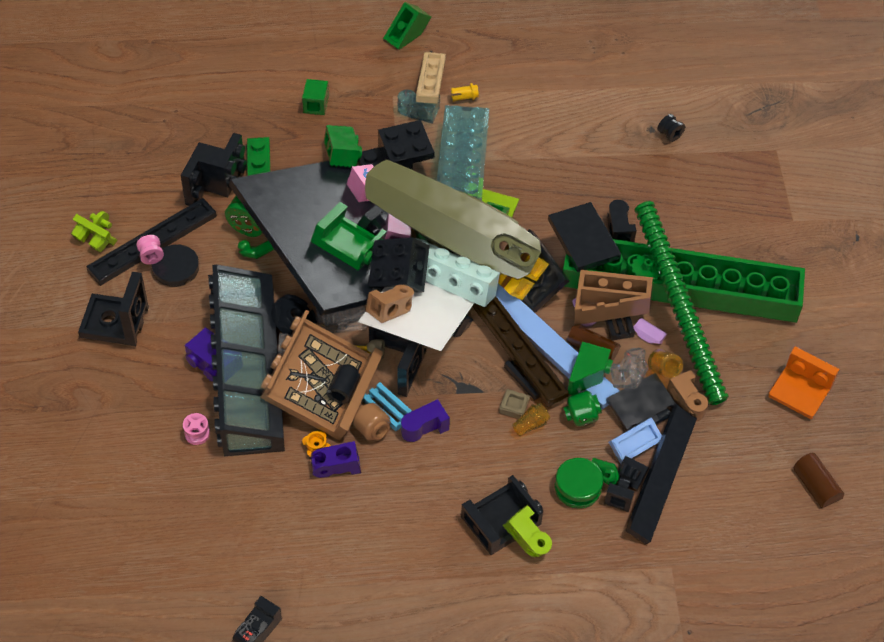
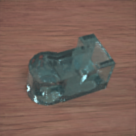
(421, 111)

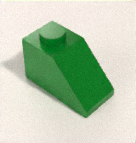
(407, 25)
(589, 367)

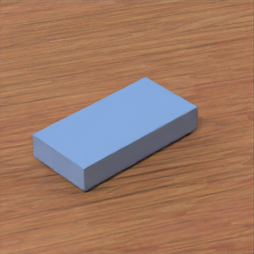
(636, 440)

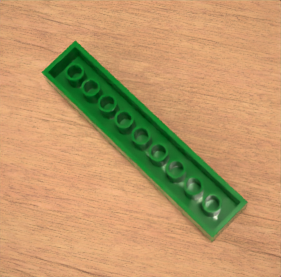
(718, 282)

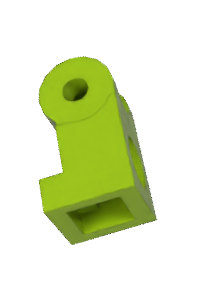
(528, 534)

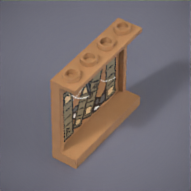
(306, 372)

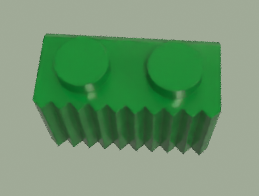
(342, 146)

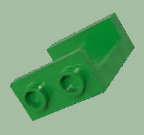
(345, 238)

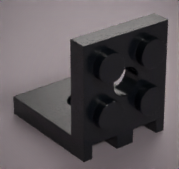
(126, 310)
(410, 361)

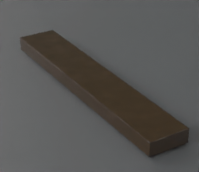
(522, 352)

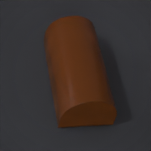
(581, 334)
(818, 480)

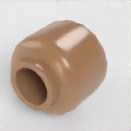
(372, 421)

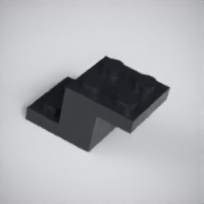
(400, 144)
(212, 169)

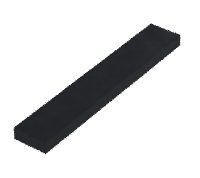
(167, 231)
(661, 475)

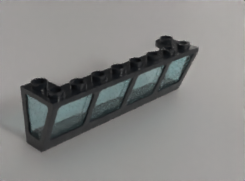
(244, 352)

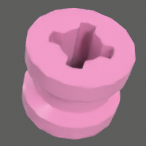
(150, 249)
(196, 422)

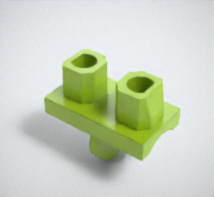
(101, 236)

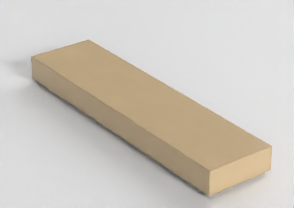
(430, 78)

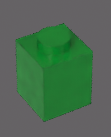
(315, 97)

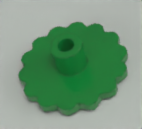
(645, 267)

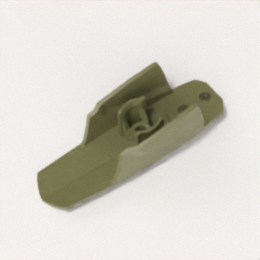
(452, 219)

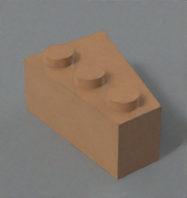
(611, 296)

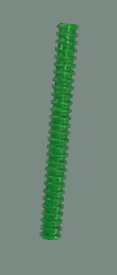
(681, 302)

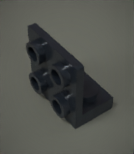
(399, 263)

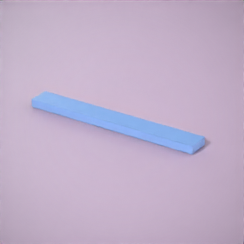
(549, 342)

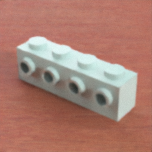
(461, 275)

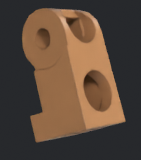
(390, 303)
(687, 396)

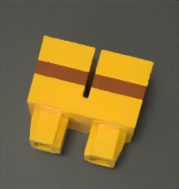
(520, 287)

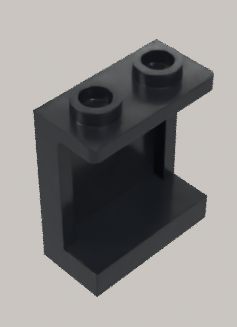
(492, 512)

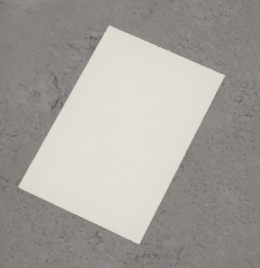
(431, 319)

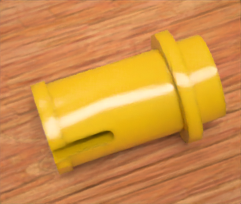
(466, 92)

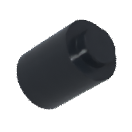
(343, 384)

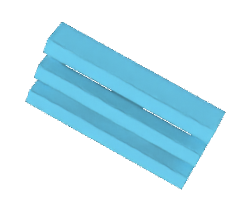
(374, 393)

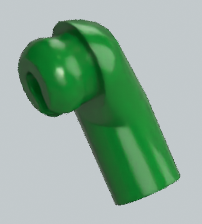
(254, 251)
(609, 471)

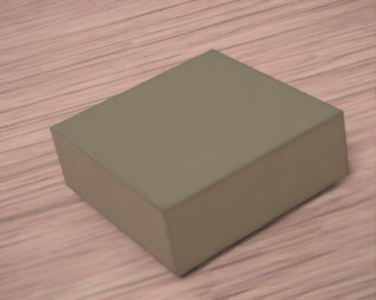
(514, 404)

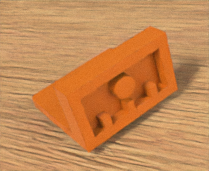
(804, 383)

